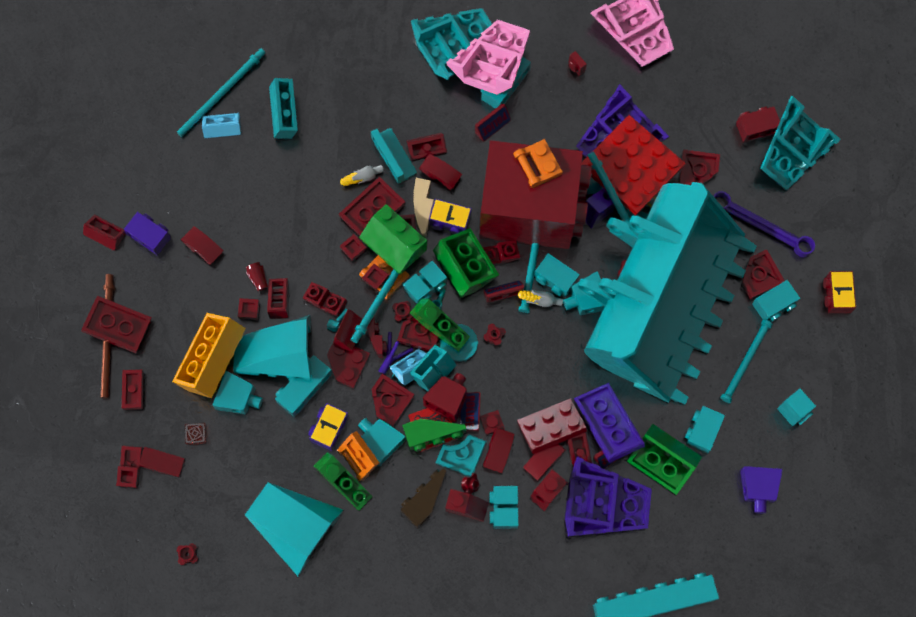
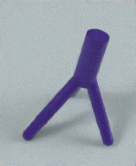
(390, 354)

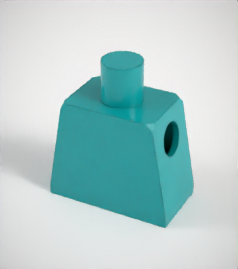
(583, 302)
(236, 395)
(381, 438)

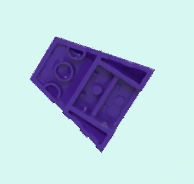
(613, 113)
(604, 501)

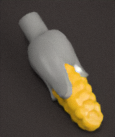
(362, 175)
(540, 298)

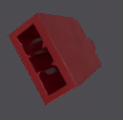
(447, 397)
(548, 490)

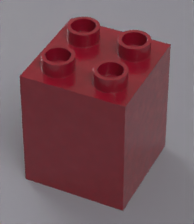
(540, 214)

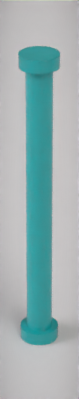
(530, 276)
(746, 361)

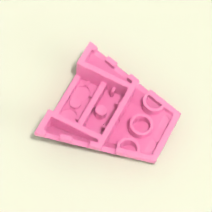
(637, 27)
(493, 58)

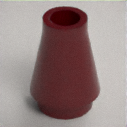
(257, 276)

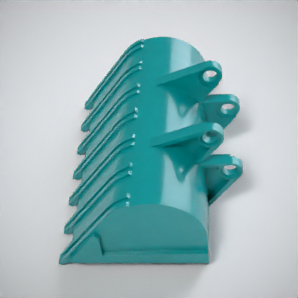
(665, 289)

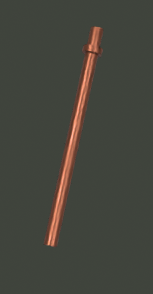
(108, 288)

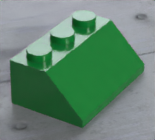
(393, 239)
(465, 262)
(665, 459)

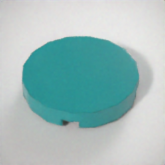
(468, 348)

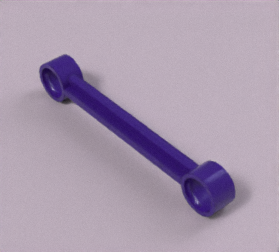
(766, 226)

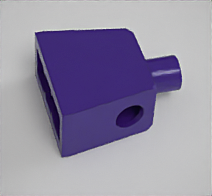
(598, 207)
(760, 486)

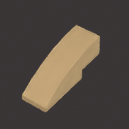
(422, 205)

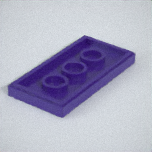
(609, 422)

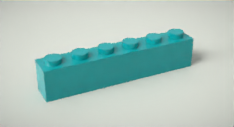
(659, 600)

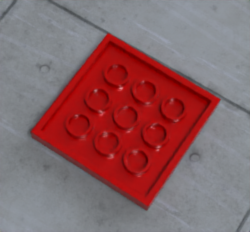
(635, 164)

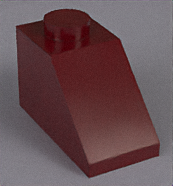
(466, 505)

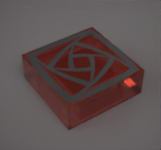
(195, 433)

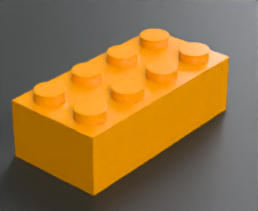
(209, 355)

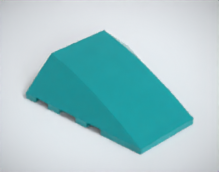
(447, 35)
(796, 145)
(276, 351)
(291, 523)

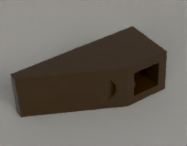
(423, 503)

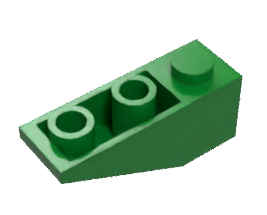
(439, 324)
(425, 432)
(343, 481)

